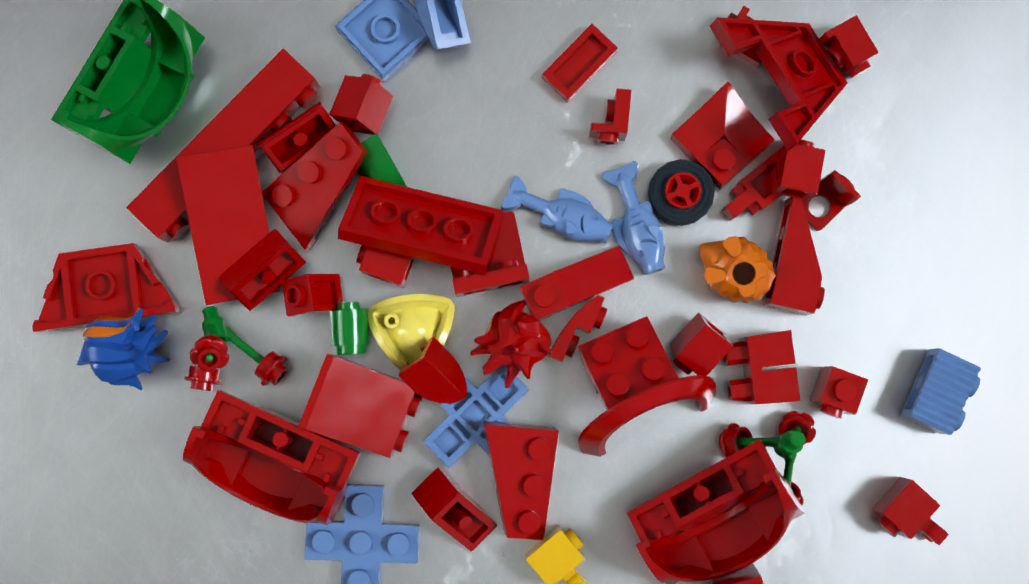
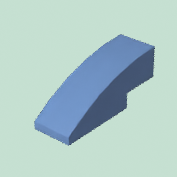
(444, 22)

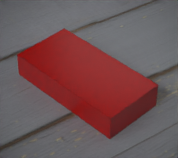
(579, 62)

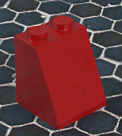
(360, 406)

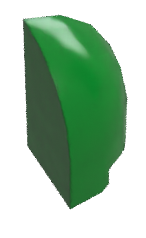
(378, 163)

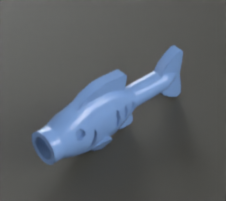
(568, 215)
(639, 229)

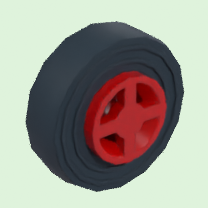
(693, 186)

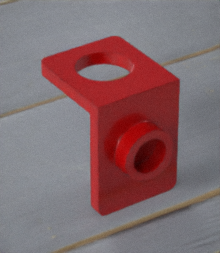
(837, 192)

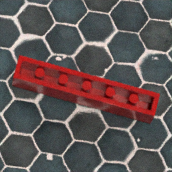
(246, 120)

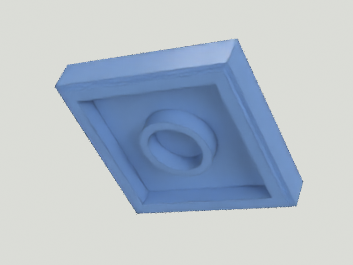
(384, 33)

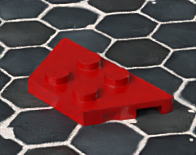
(102, 284)

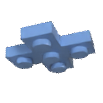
(466, 417)
(362, 537)

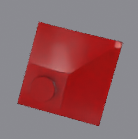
(722, 136)

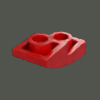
(585, 319)

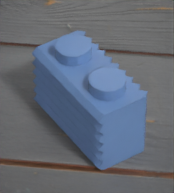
(941, 392)

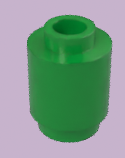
(349, 328)

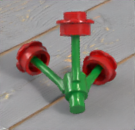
(211, 353)
(794, 433)

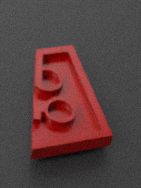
(313, 184)
(523, 475)

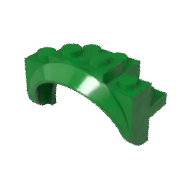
(131, 80)

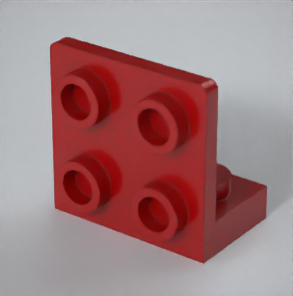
(505, 265)

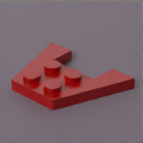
(796, 64)

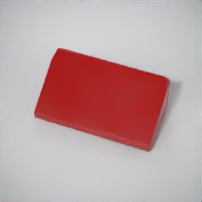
(297, 137)
(262, 270)

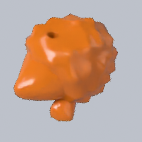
(737, 269)

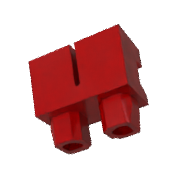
(761, 385)

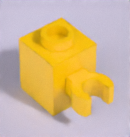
(557, 557)

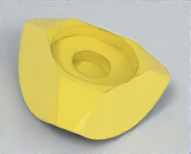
(409, 322)

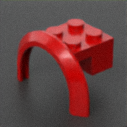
(632, 378)

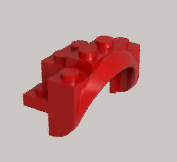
(270, 460)
(719, 518)

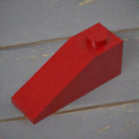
(795, 264)
(576, 283)

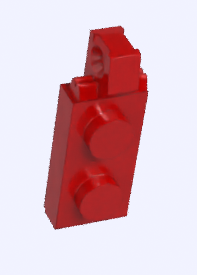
(754, 190)

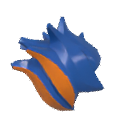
(121, 348)

